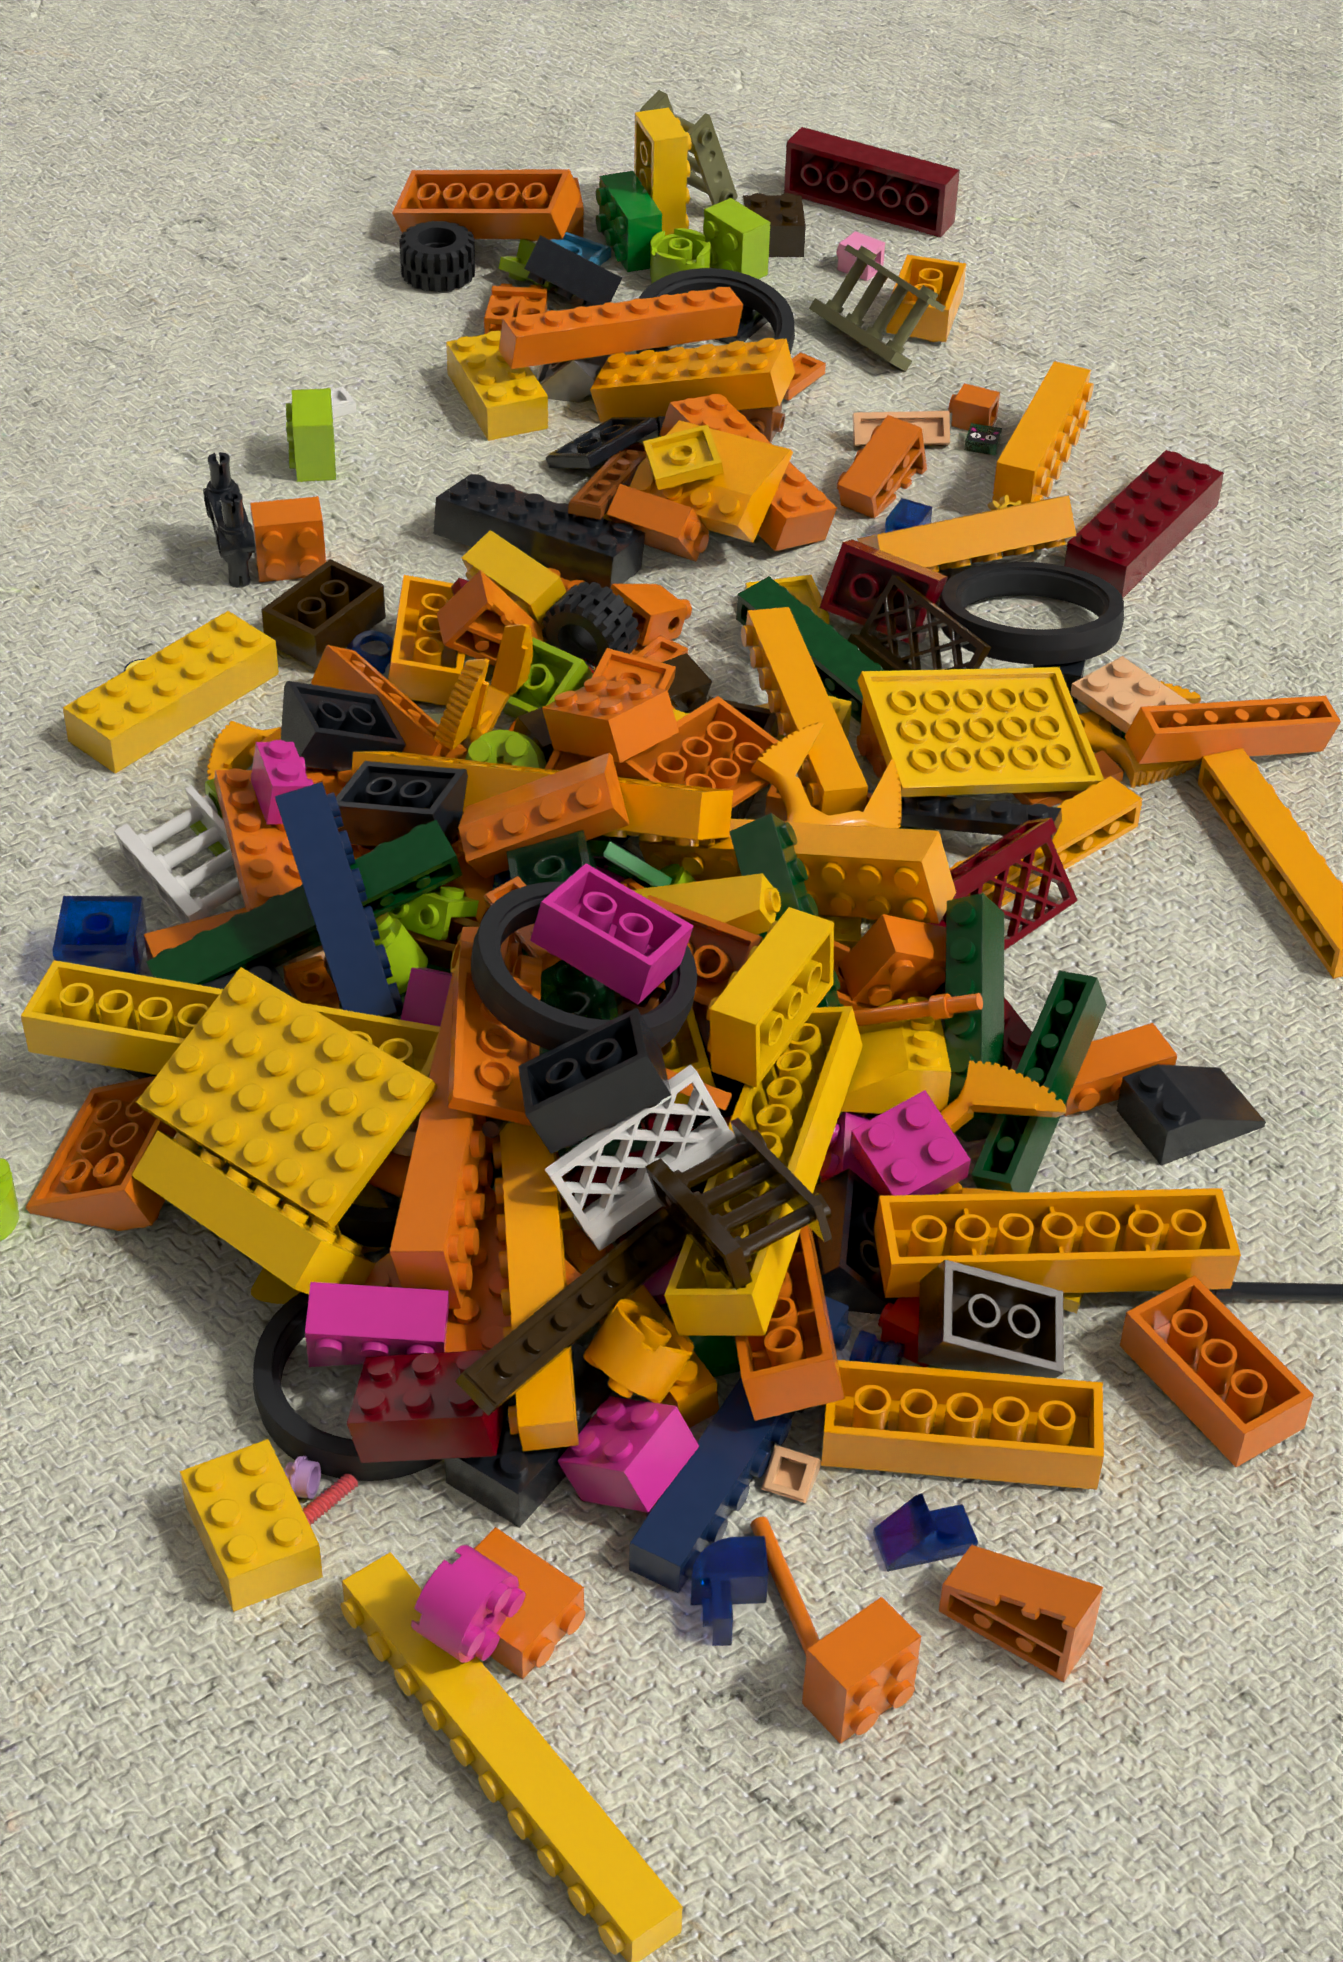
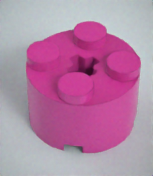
(467, 1605)

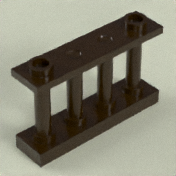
(711, 1231)

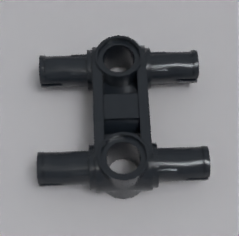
(229, 520)

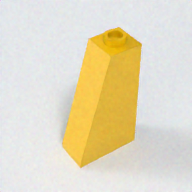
(739, 901)

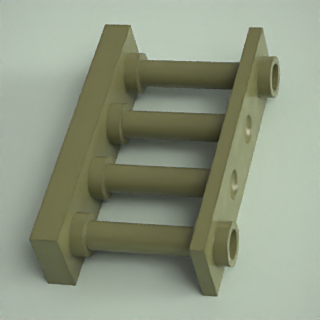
(707, 151)
(853, 322)

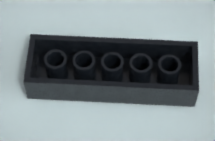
(540, 528)

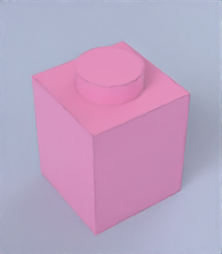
(856, 239)

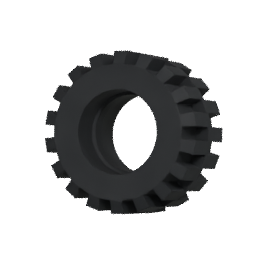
(437, 256)
(589, 622)

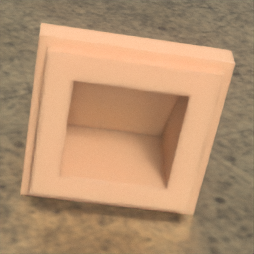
(791, 1474)

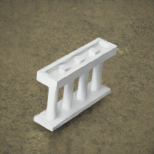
(157, 869)

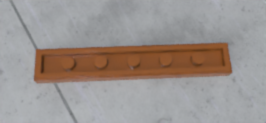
(598, 493)

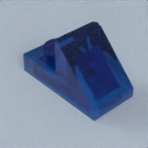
(923, 1536)

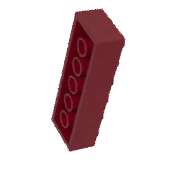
(871, 181)
(1146, 521)

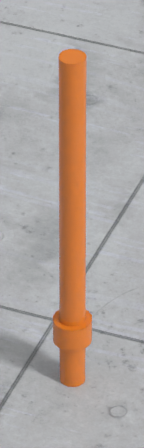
(938, 1006)

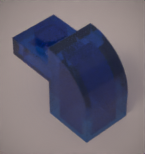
(728, 1574)

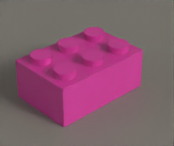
(611, 933)

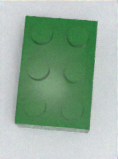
(627, 218)

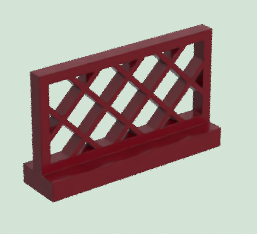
(996, 861)

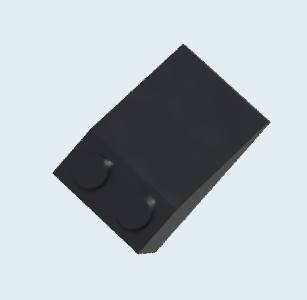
(1184, 1109)

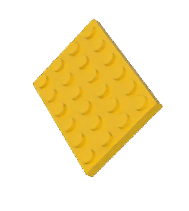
(979, 730)
(287, 1096)

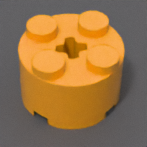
(639, 1352)

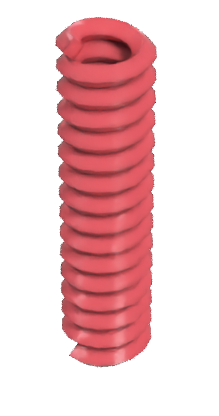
(330, 1497)

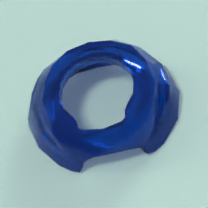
(377, 661)

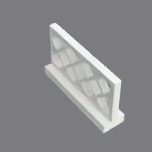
(634, 1198)

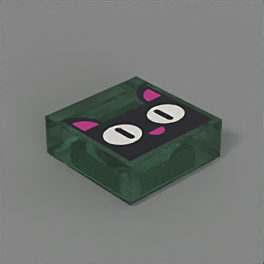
(983, 439)

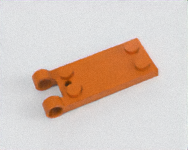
(482, 1049)

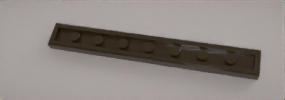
(572, 1312)

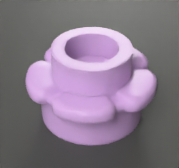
(304, 1477)

